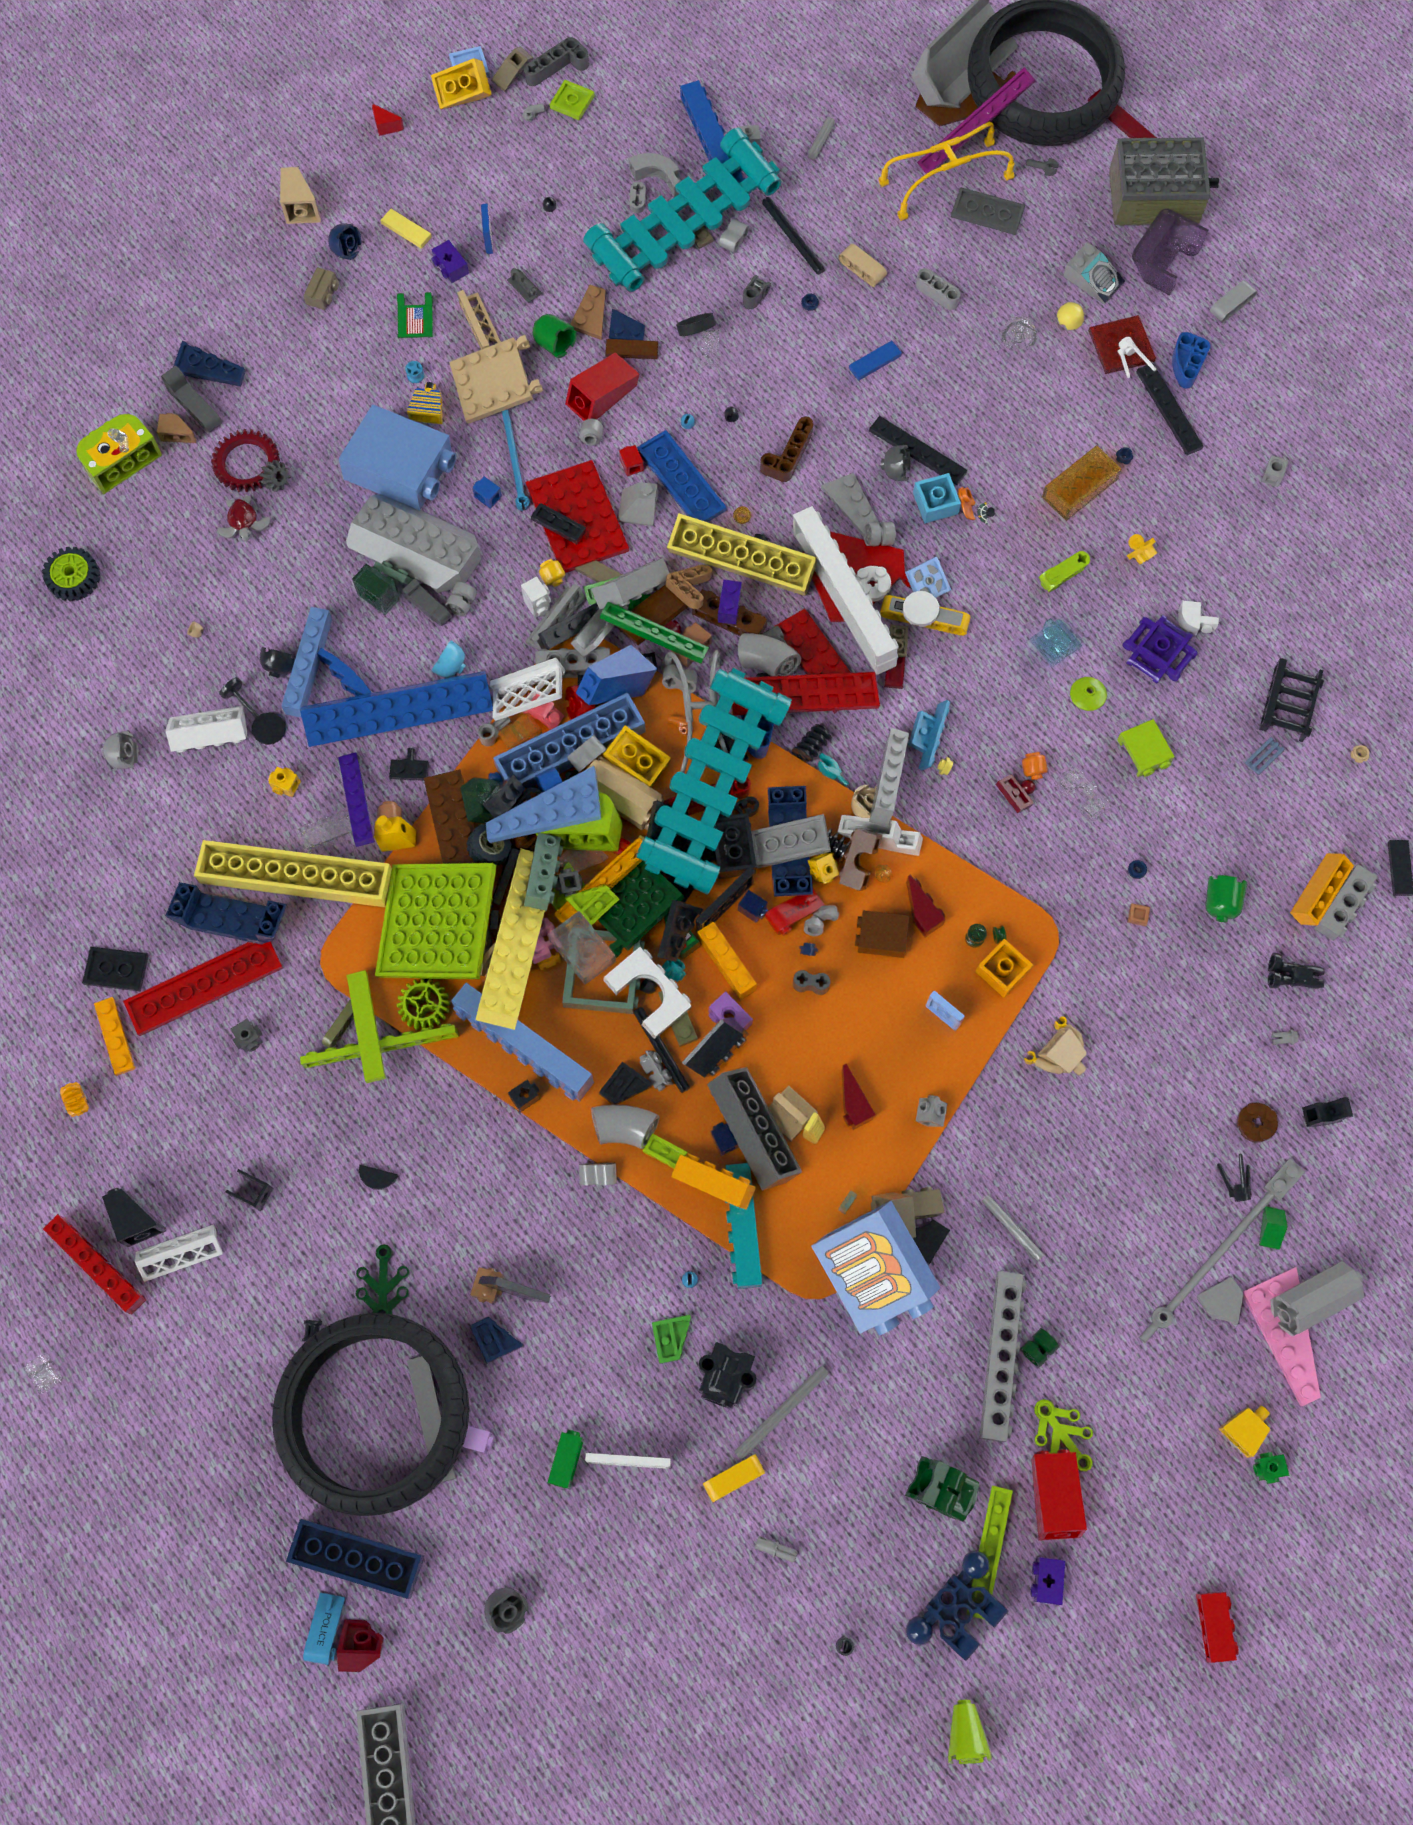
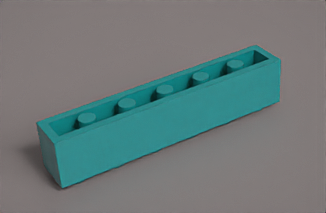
(744, 1237)

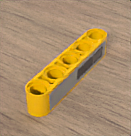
(947, 620)

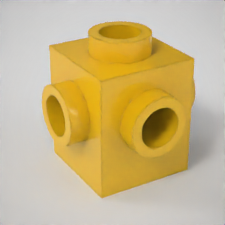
(284, 781)
(823, 868)

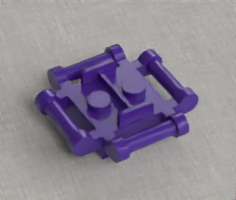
(1160, 648)

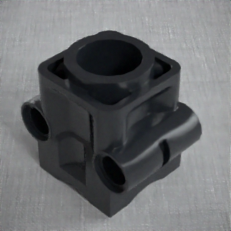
(723, 1382)

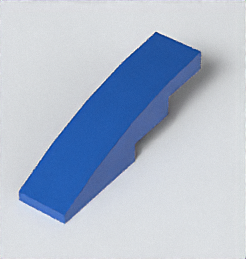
(349, 679)

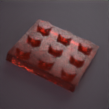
(1107, 339)

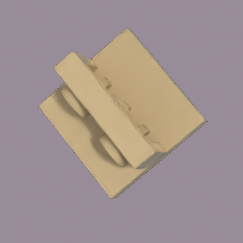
(791, 1112)

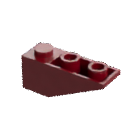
(924, 912)

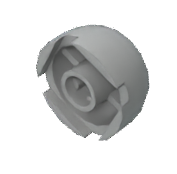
(118, 747)

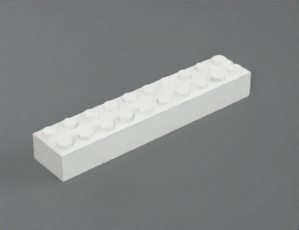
(846, 591)

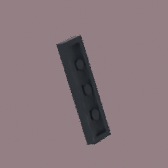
(567, 628)

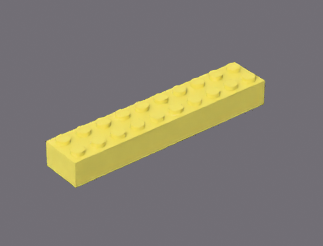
(293, 873)
(512, 952)

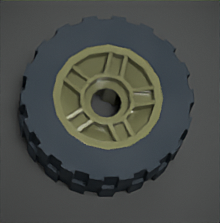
(481, 852)

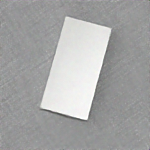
(622, 1460)

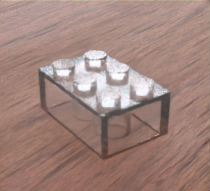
(582, 947)

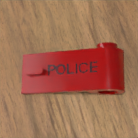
(787, 913)

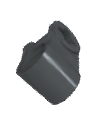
(755, 292)

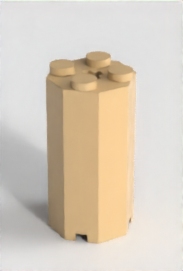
(629, 795)

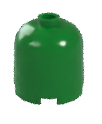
(554, 334)
(1225, 897)

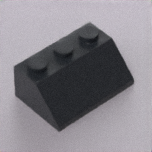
(716, 1047)

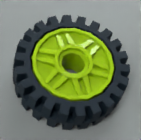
(64, 563)

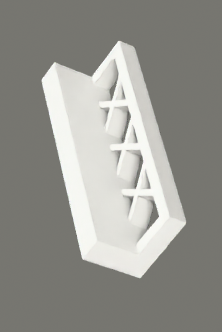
(173, 1248)

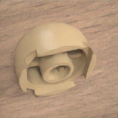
(863, 801)

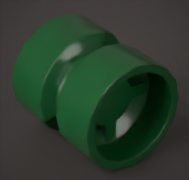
(1044, 1342)

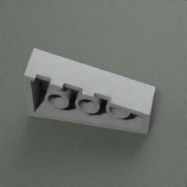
(632, 584)

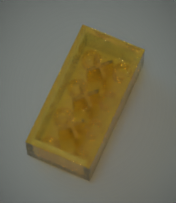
(1081, 483)

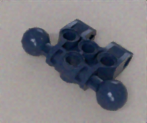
(920, 1629)

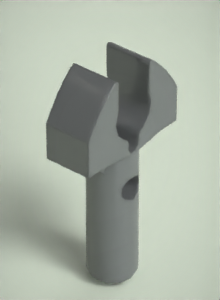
(1044, 165)

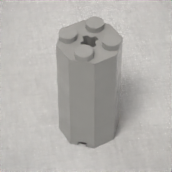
(1317, 1298)

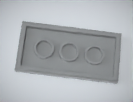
(790, 841)

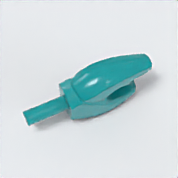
(830, 768)

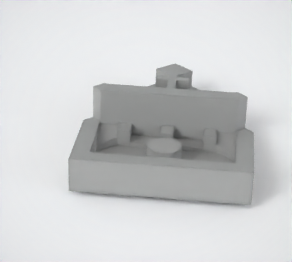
(1223, 1301)

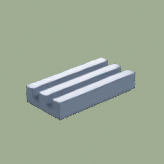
(1274, 746)

